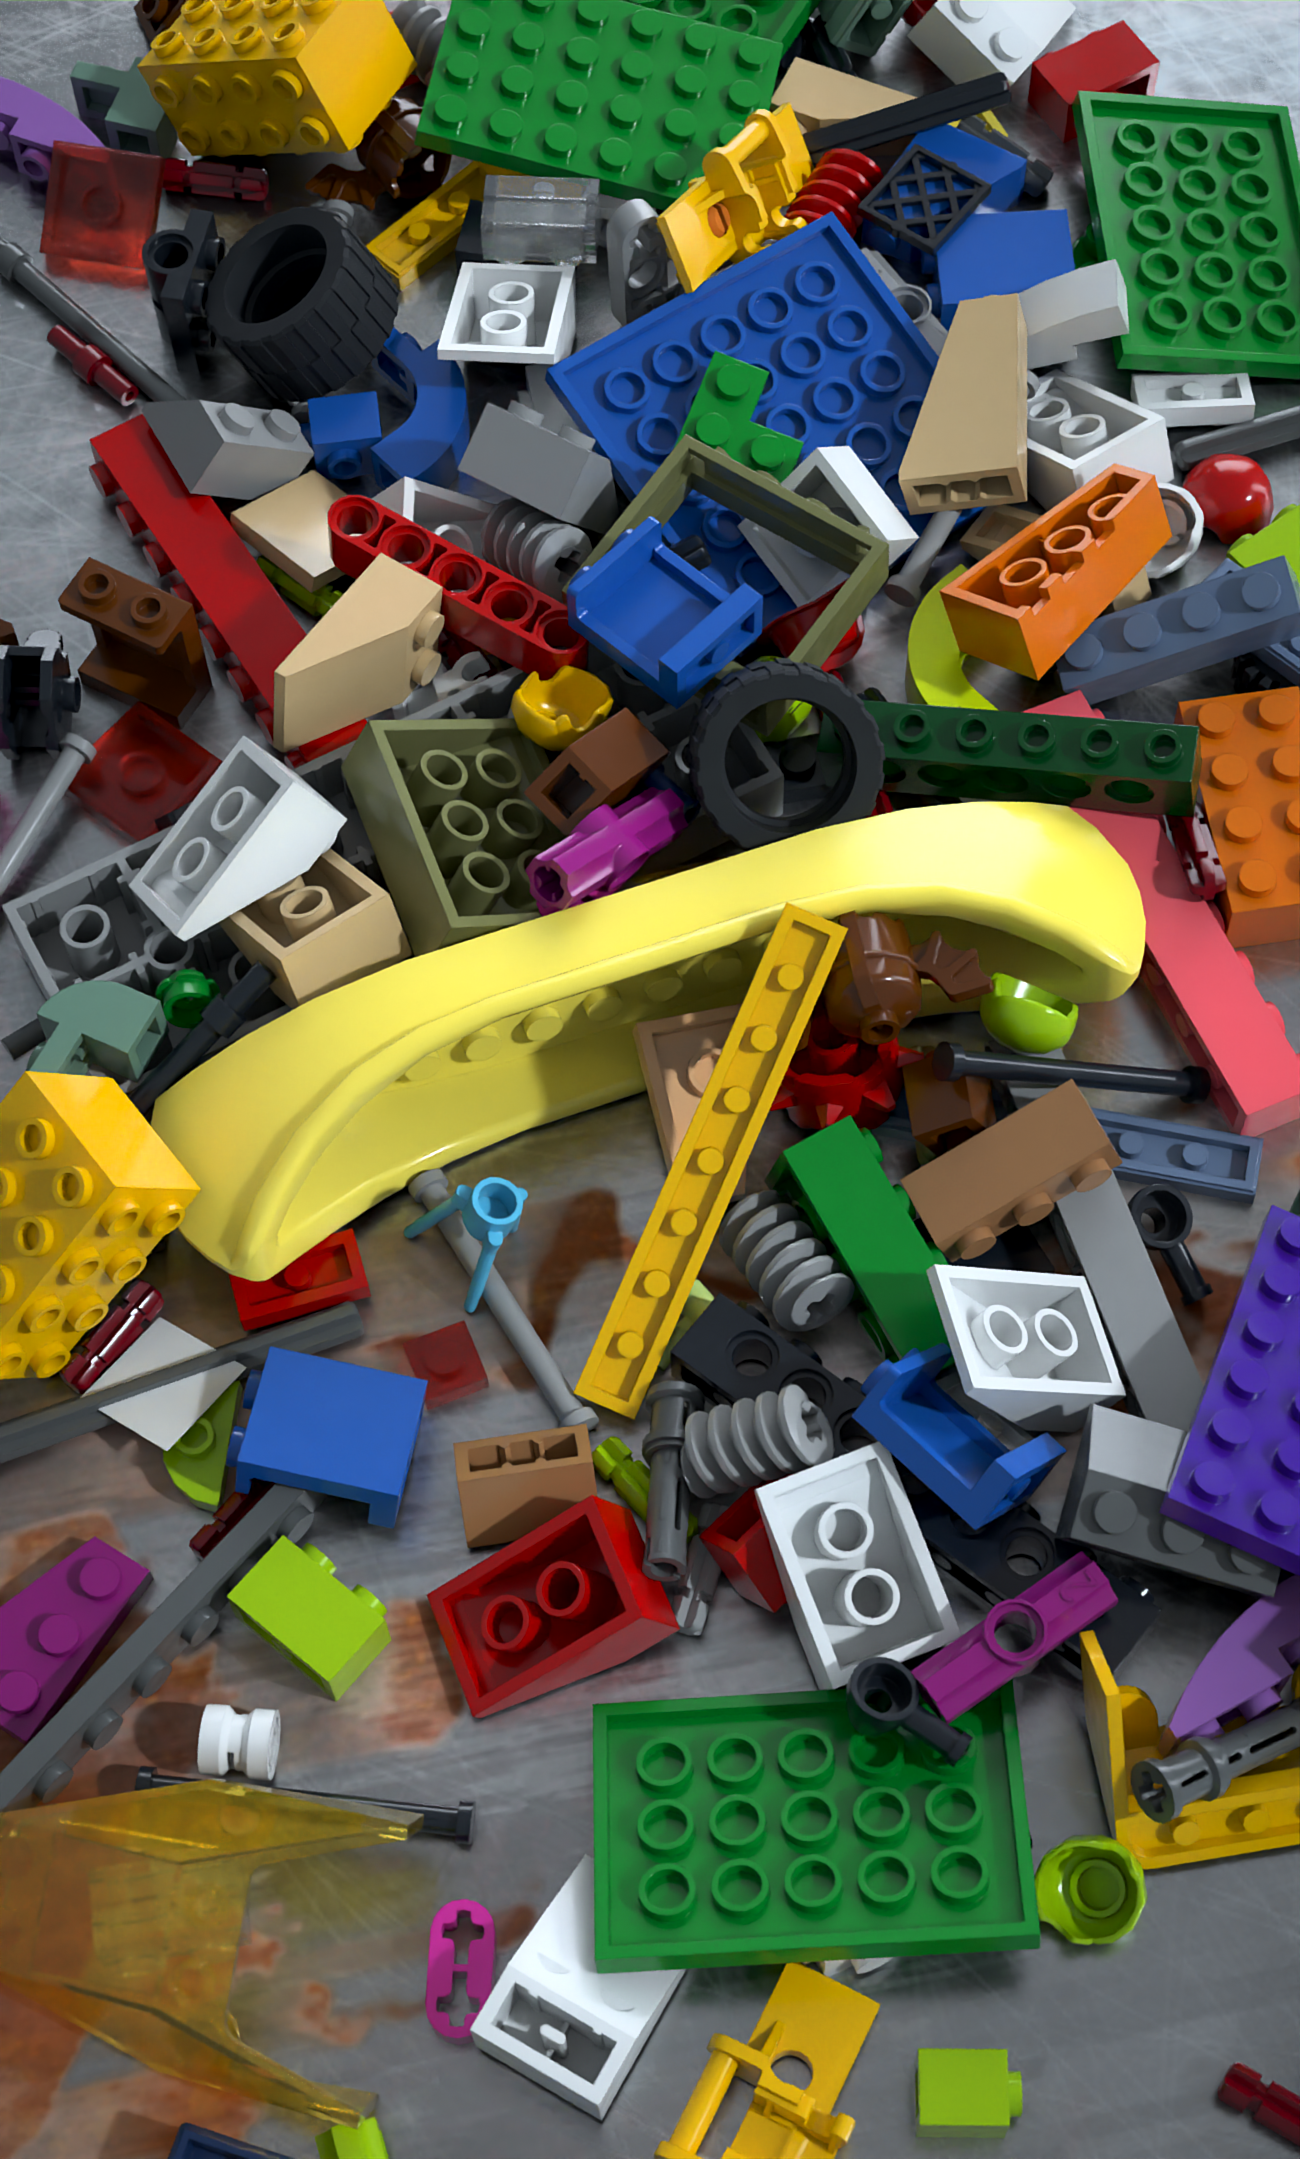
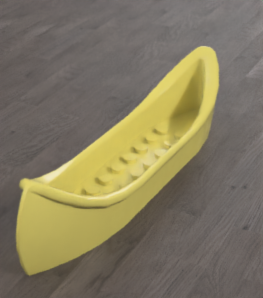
(539, 1017)

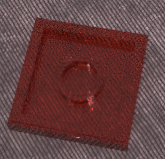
(101, 204)
(141, 774)

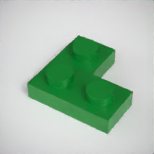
(724, 415)

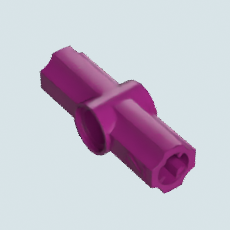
(606, 848)
(1049, 1610)

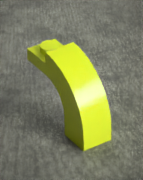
(934, 658)

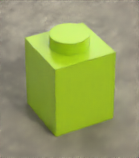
(965, 2093)

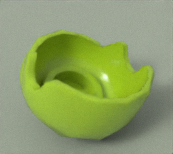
(1026, 1016)
(1090, 1889)

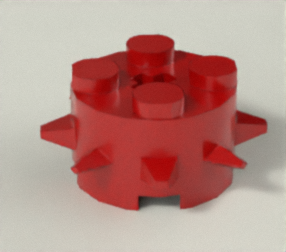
(842, 1078)

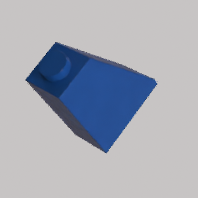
(986, 161)

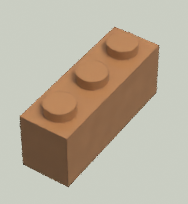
(1012, 1172)

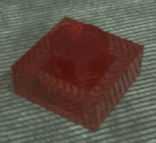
(448, 1363)

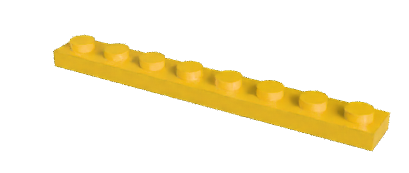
(710, 1160)

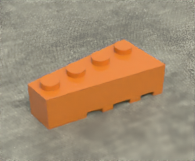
(1058, 573)

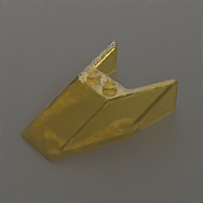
(136, 1917)

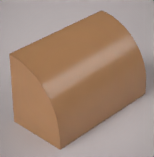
(521, 1481)

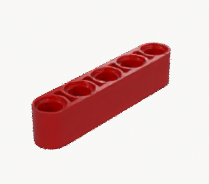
(487, 594)

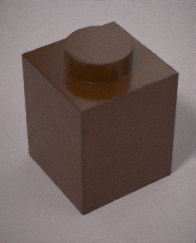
(943, 1111)

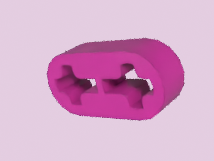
(444, 1970)

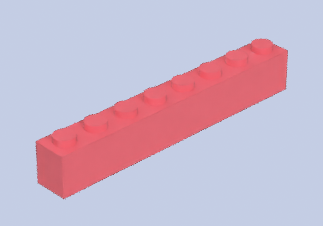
(1197, 974)

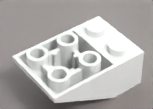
(561, 2017)

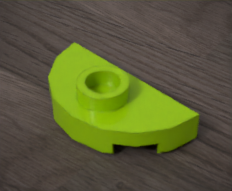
(200, 1455)

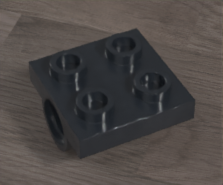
(178, 275)

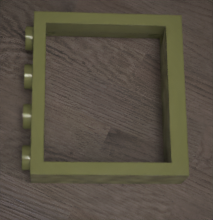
(794, 518)

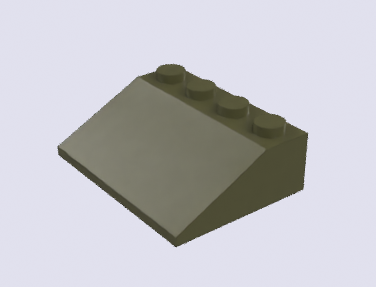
(451, 822)

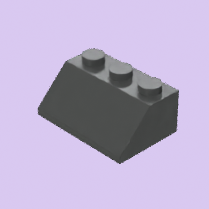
(1118, 1498)

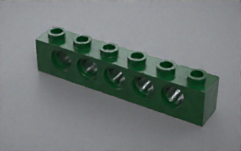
(1030, 758)

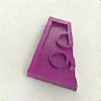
(59, 1630)

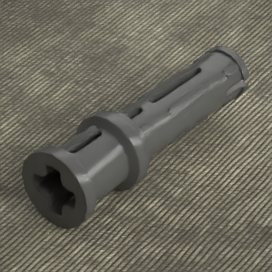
(668, 1490)
(1206, 1766)

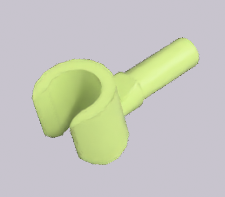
(695, 1305)

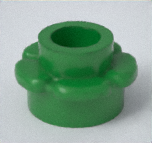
(185, 996)

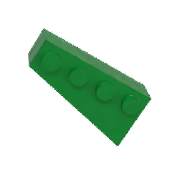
(869, 1232)

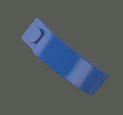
(437, 430)

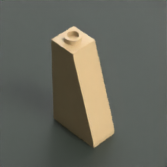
(974, 415)

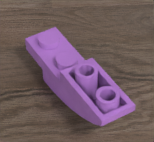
(32, 124)
(1240, 1671)

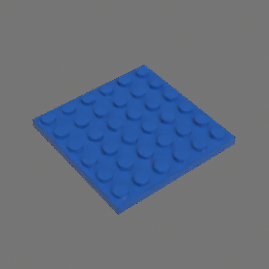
(838, 365)

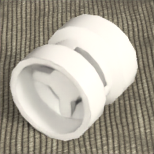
(239, 1742)

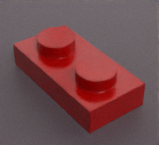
(313, 1282)

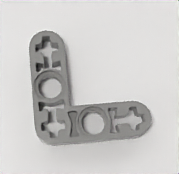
(656, 280)

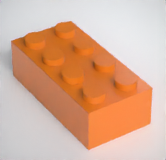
(1252, 808)

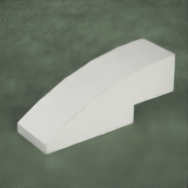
(1073, 311)

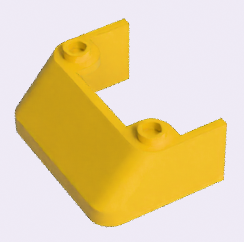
(1123, 1729)

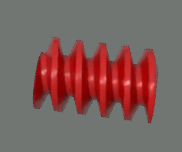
(837, 185)

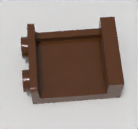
(144, 642)

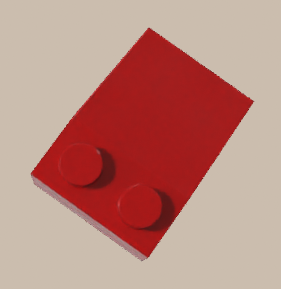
(552, 1608)

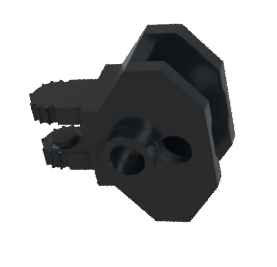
(36, 694)

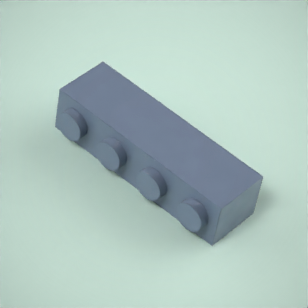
(1184, 631)

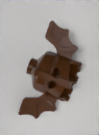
(388, 159)
(879, 974)

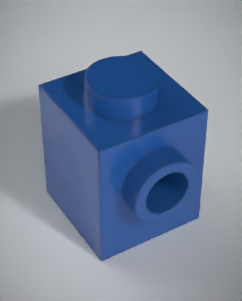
(342, 433)

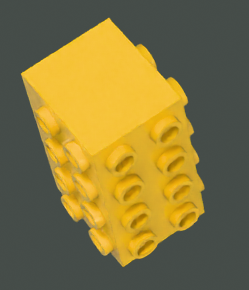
(276, 74)
(79, 1211)

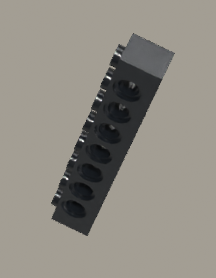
(976, 1562)

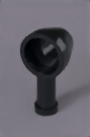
(1172, 1225)
(896, 1694)

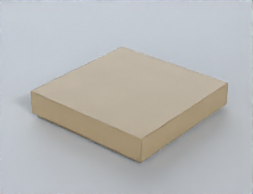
(293, 528)

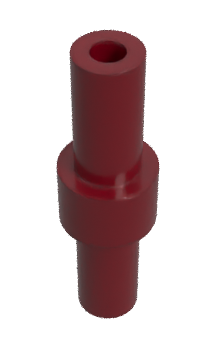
(92, 365)

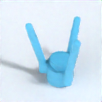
(489, 1216)

